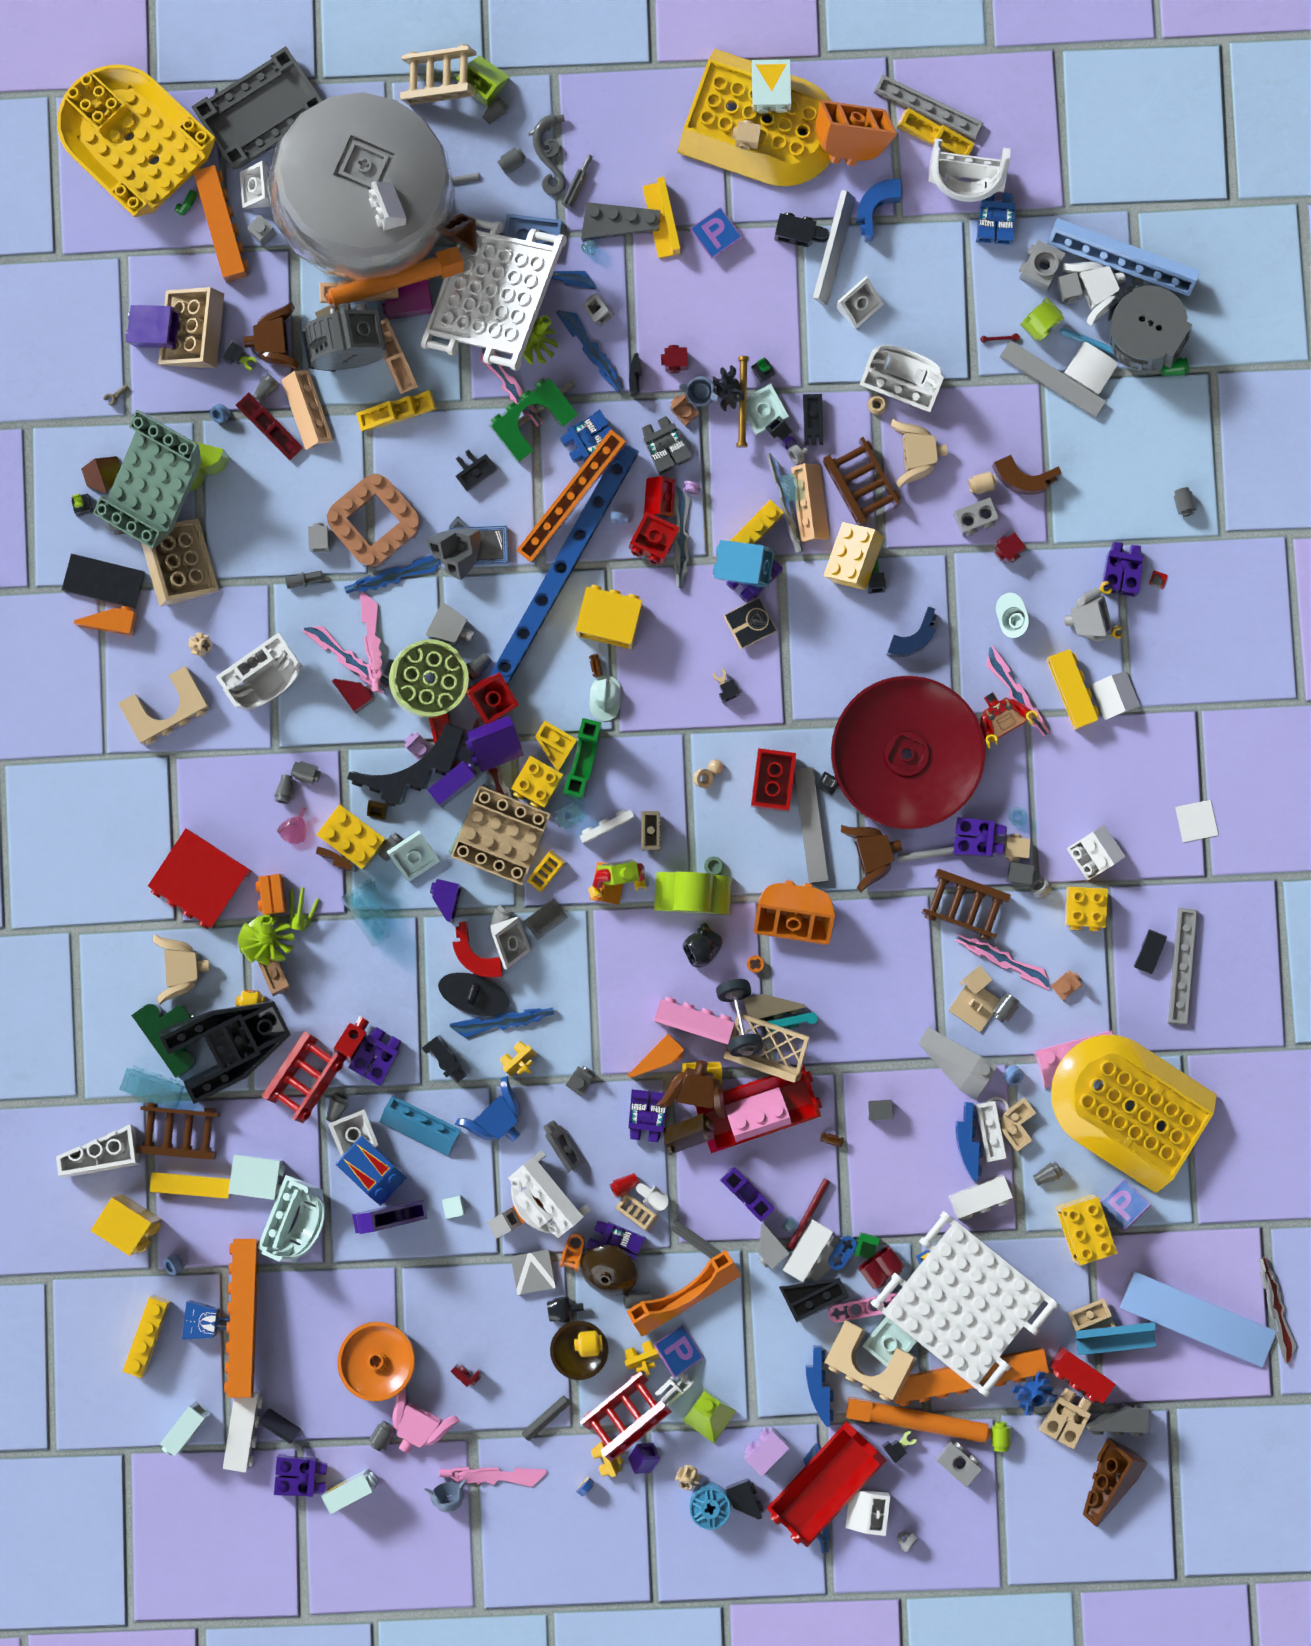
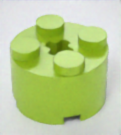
(1041, 319)

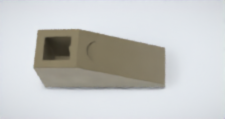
(765, 1006)

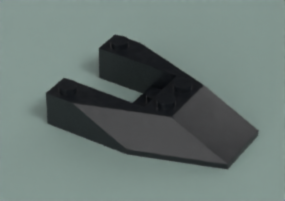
(237, 1038)

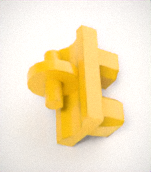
(520, 1062)
(634, 1360)
(608, 1467)

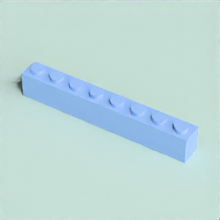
(1123, 257)

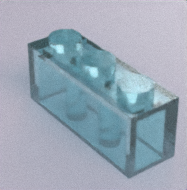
(152, 1087)

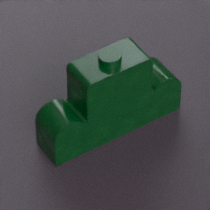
(151, 1020)

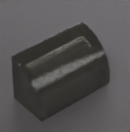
(545, 919)

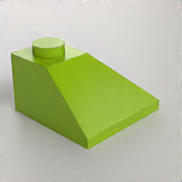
(709, 1415)

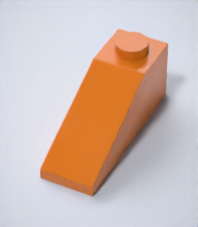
(113, 620)
(661, 1055)

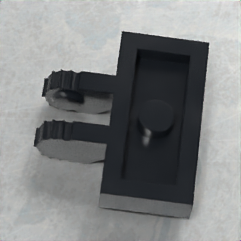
(476, 472)

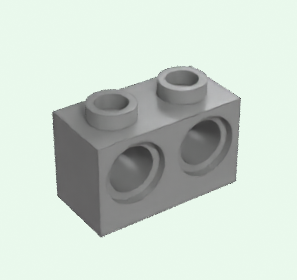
(974, 513)

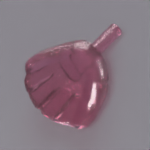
(293, 829)

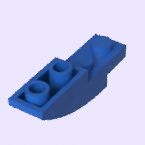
(969, 1150)
(820, 1394)

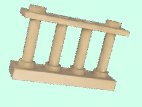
(446, 90)

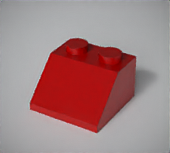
(491, 698)

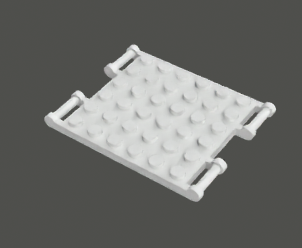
(495, 295)
(964, 1304)

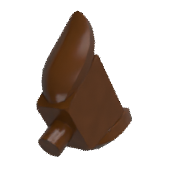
(271, 338)
(873, 851)
(696, 1088)

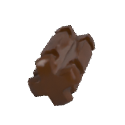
(595, 665)
(832, 1139)

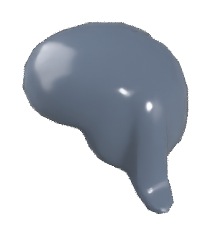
(700, 391)
(439, 1496)

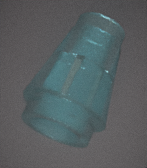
(789, 486)

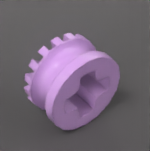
(691, 487)

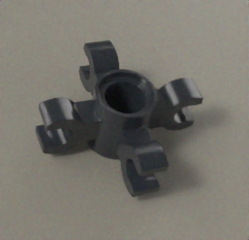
(728, 388)

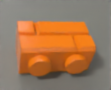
(272, 894)

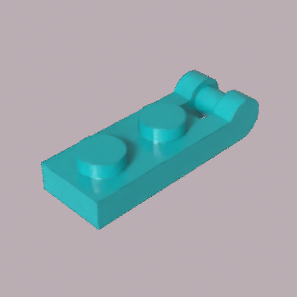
(793, 1022)

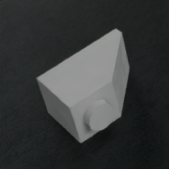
(770, 1248)

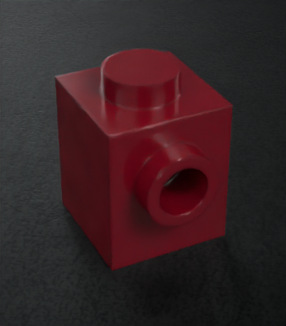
(675, 359)
(1009, 548)

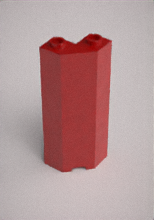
(797, 1097)
(826, 1485)

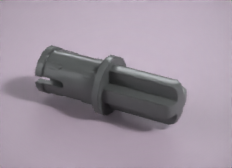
(304, 579)

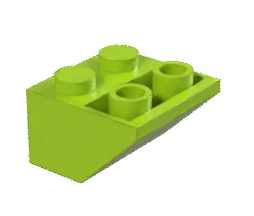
(486, 79)

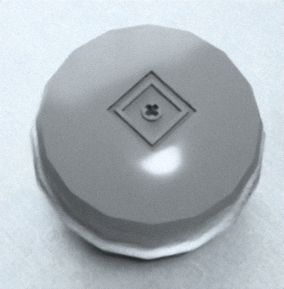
(324, 181)

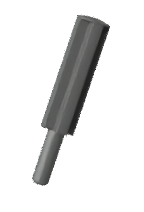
(576, 184)

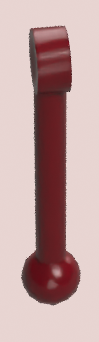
(1015, 337)

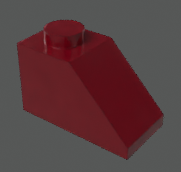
(354, 693)

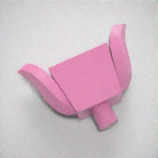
(418, 1425)

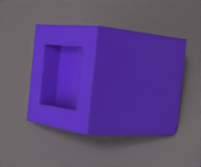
(644, 1458)

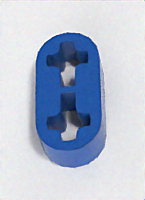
(846, 1255)

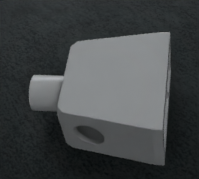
(449, 626)

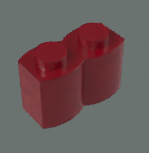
(881, 1267)

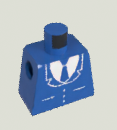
(202, 1321)

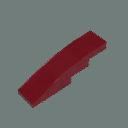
(269, 426)

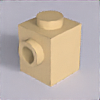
(747, 135)
(1016, 847)

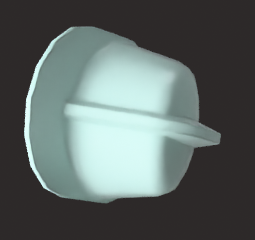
(1012, 615)
(605, 698)

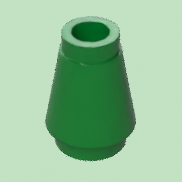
(1179, 368)

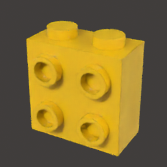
(537, 783)
(1086, 908)

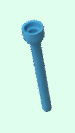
(1081, 338)

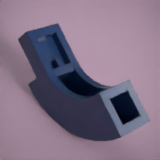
(912, 644)

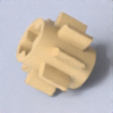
(200, 644)
(688, 1477)

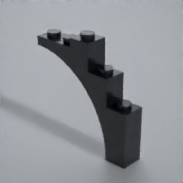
(440, 757)

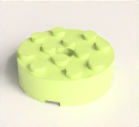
(409, 682)

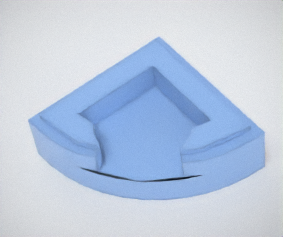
(617, 517)

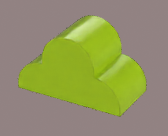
(212, 462)
(693, 893)

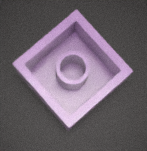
(765, 1450)

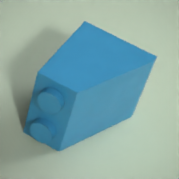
(743, 563)

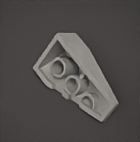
(963, 1067)

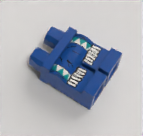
(997, 213)
(586, 436)

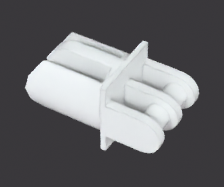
(653, 1197)
(675, 1386)

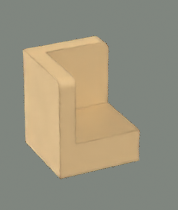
(976, 980)

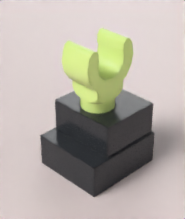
(896, 1448)

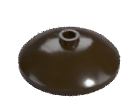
(613, 1264)
(569, 1361)

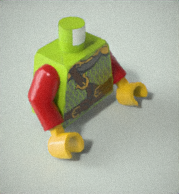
(618, 873)

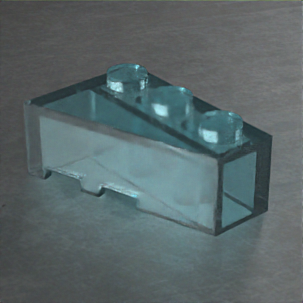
(367, 911)

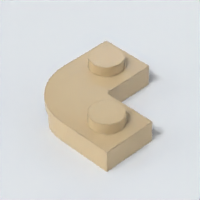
(1012, 1121)

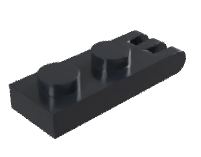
(813, 418)

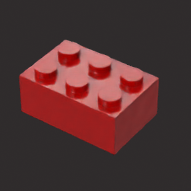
(773, 780)
(1081, 1376)

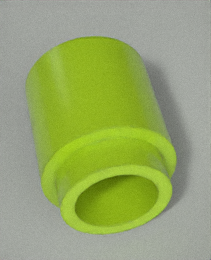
(1001, 1436)

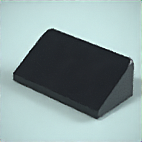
(279, 1425)

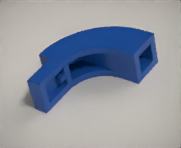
(881, 193)

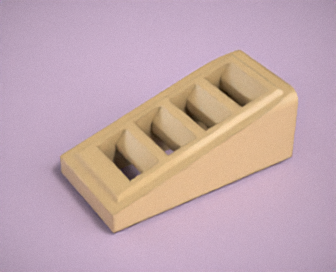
(654, 1216)

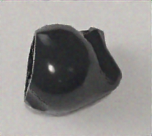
(702, 946)

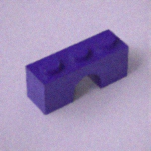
(747, 1194)

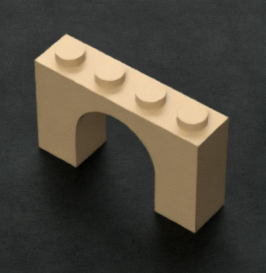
(191, 705)
(843, 1358)

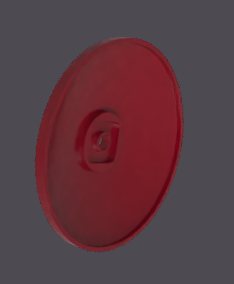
(917, 717)

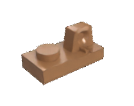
(275, 977)

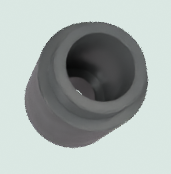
(511, 160)
(1184, 502)
(305, 772)
(1005, 1008)
(382, 1436)

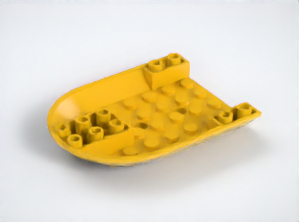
(139, 108)
(782, 153)
(1130, 1137)

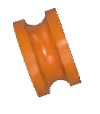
(755, 970)

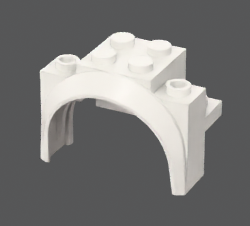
(261, 673)

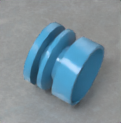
(717, 1497)

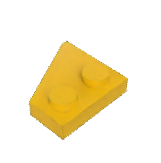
(555, 743)

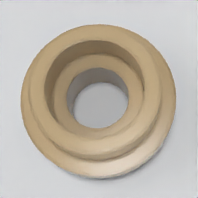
(877, 399)

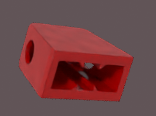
(347, 1046)

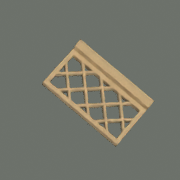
(768, 1065)

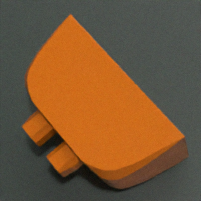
(853, 131)
(795, 913)

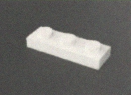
(606, 825)
(991, 1131)

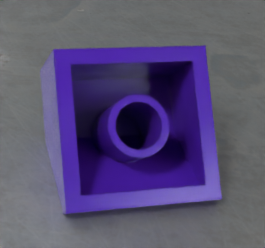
(446, 897)

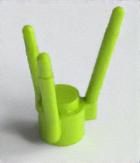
(299, 921)

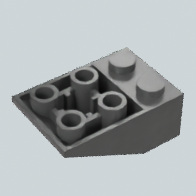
(1122, 1418)

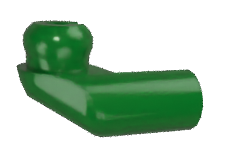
(187, 204)

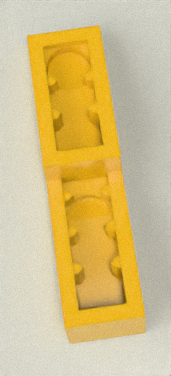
(928, 131)
(189, 1185)

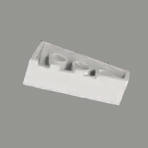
(101, 1154)

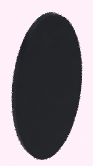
(473, 994)

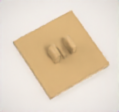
(974, 1008)

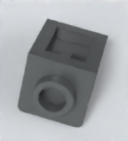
(580, 1080)

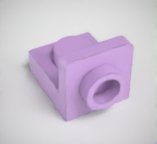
(417, 745)

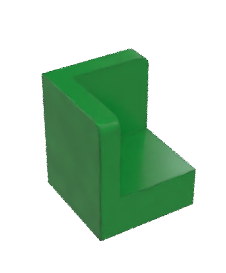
(866, 1245)

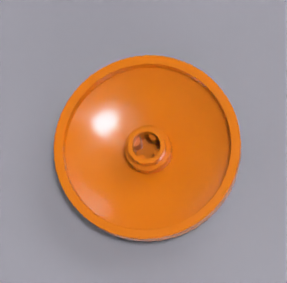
(376, 1361)

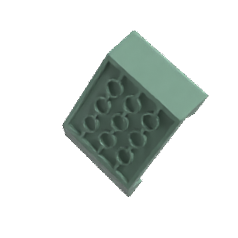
(151, 482)

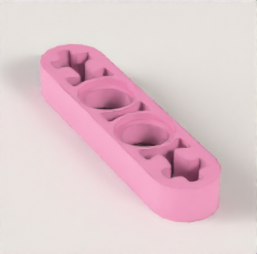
(865, 1310)

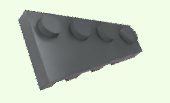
(612, 220)

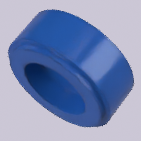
(585, 1486)

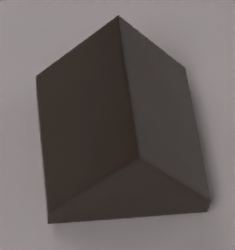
(377, 809)

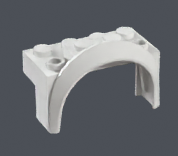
(972, 167)
(905, 365)
(555, 1202)

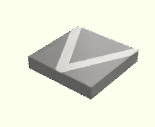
(533, 1272)

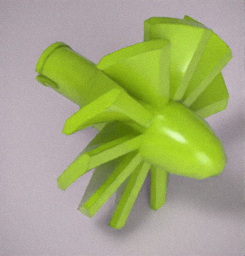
(537, 340)
(259, 940)

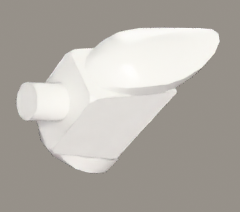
(1098, 286)

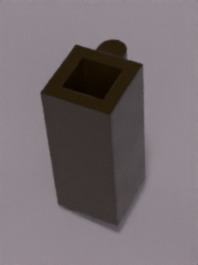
(688, 1133)

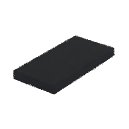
(103, 581)

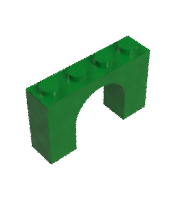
(506, 425)
(587, 746)

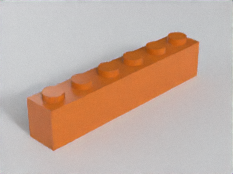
(220, 223)

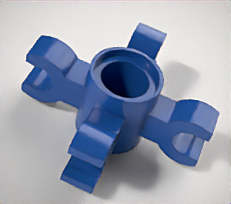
(1034, 1393)

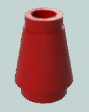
(623, 1185)

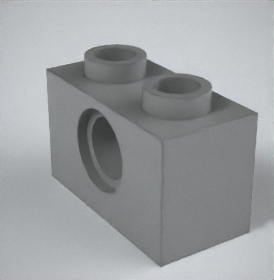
(963, 1474)

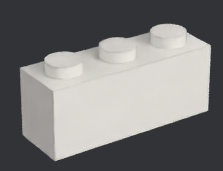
(980, 1197)
(808, 1251)

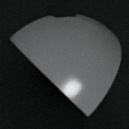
(456, 550)

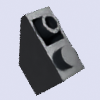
(743, 1498)

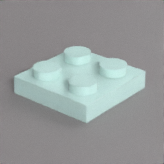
(763, 408)
(413, 856)
(886, 1339)

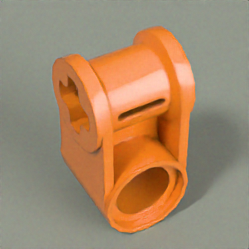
(572, 1253)

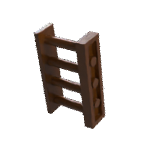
(842, 481)
(962, 885)
(167, 1147)

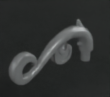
(546, 123)

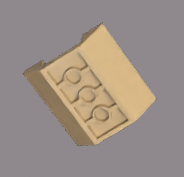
(500, 835)

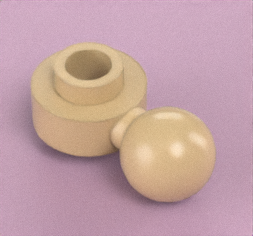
(715, 767)

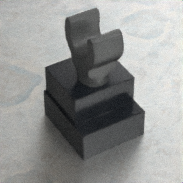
(827, 783)

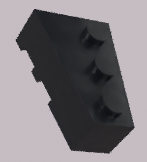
(813, 1297)

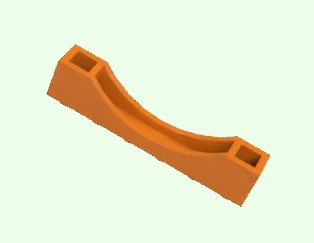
(653, 1313)

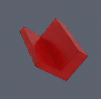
(660, 496)

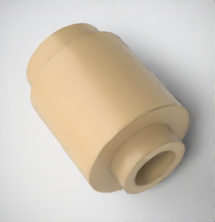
(982, 483)

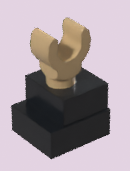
(728, 689)

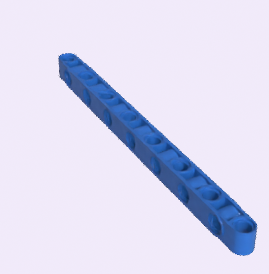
(568, 556)

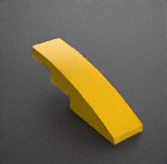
(396, 411)

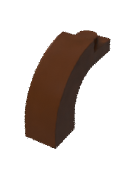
(1022, 483)

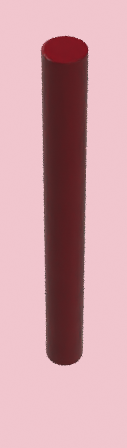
(808, 1214)

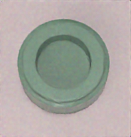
(713, 865)

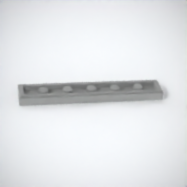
(928, 107)
(834, 247)
(1052, 379)
(811, 825)
(1182, 966)

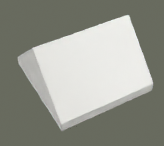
(254, 186)
(859, 303)
(1115, 695)
(510, 941)
(349, 1129)

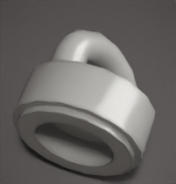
(797, 454)
(1040, 888)
(912, 1538)

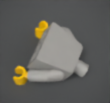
(1092, 616)

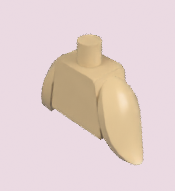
(918, 450)
(180, 966)

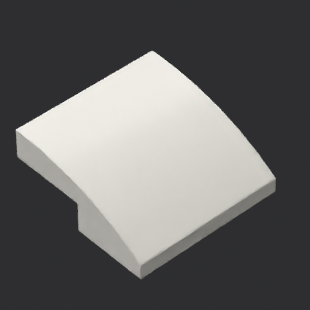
(1091, 368)

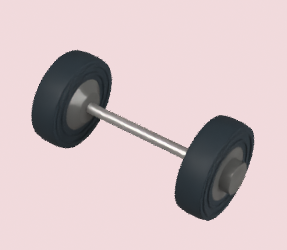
(733, 992)

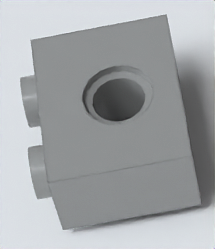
(1040, 254)

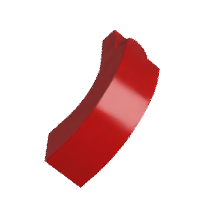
(480, 966)

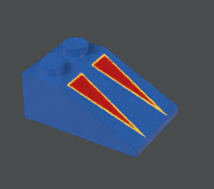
(371, 1170)

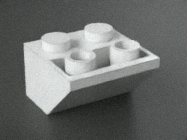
(387, 204)
(1096, 852)
(868, 1512)

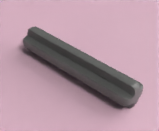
(694, 1239)
(544, 1419)

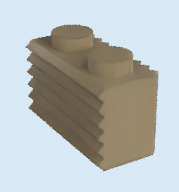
(650, 831)

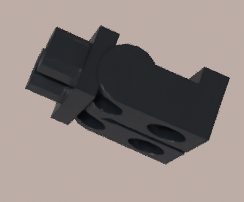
(446, 1058)

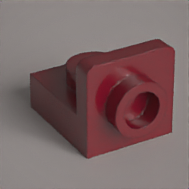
(462, 1374)

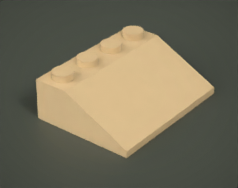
(197, 328)
(181, 565)

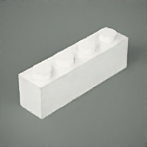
(241, 1433)

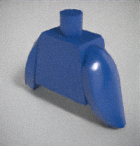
(497, 1117)

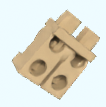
(1065, 1420)

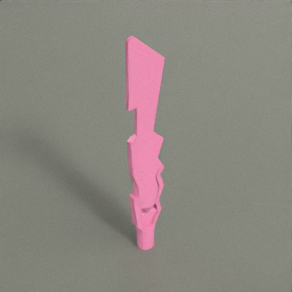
(372, 642)
(492, 1474)

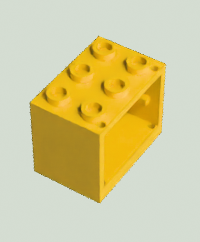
(609, 617)
(126, 1225)
(1086, 1229)

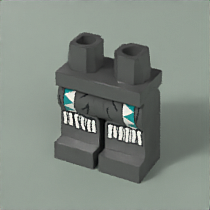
(662, 440)

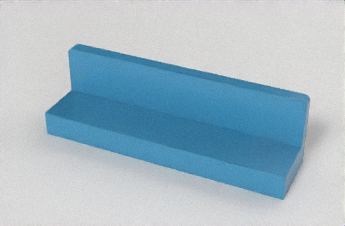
(419, 1125)
(1115, 1338)

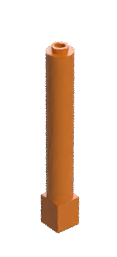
(445, 263)
(868, 1411)

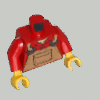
(1003, 717)

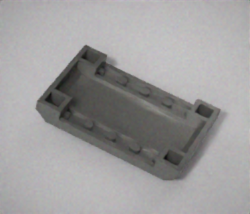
(257, 108)

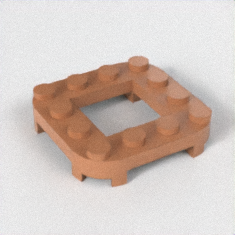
(392, 540)

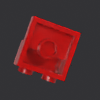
(653, 538)

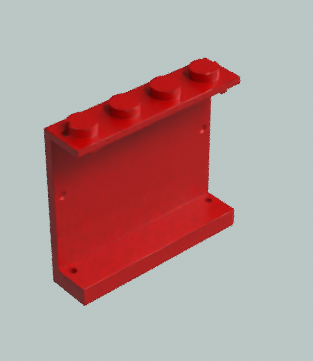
(198, 878)

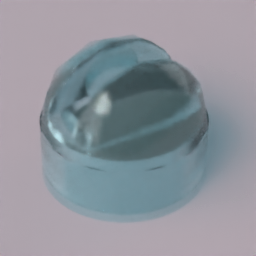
(589, 247)
(789, 1224)

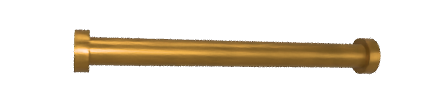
(742, 404)

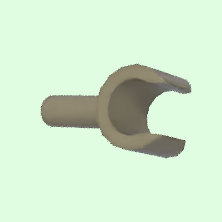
(115, 395)

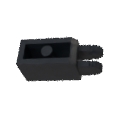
(799, 230)

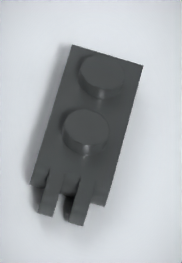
(562, 1146)

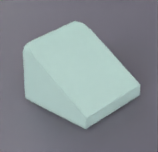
(453, 1207)

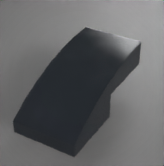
(635, 370)
(1150, 951)

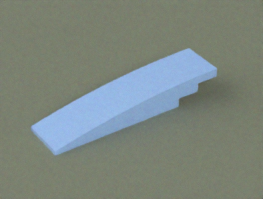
(1198, 1319)

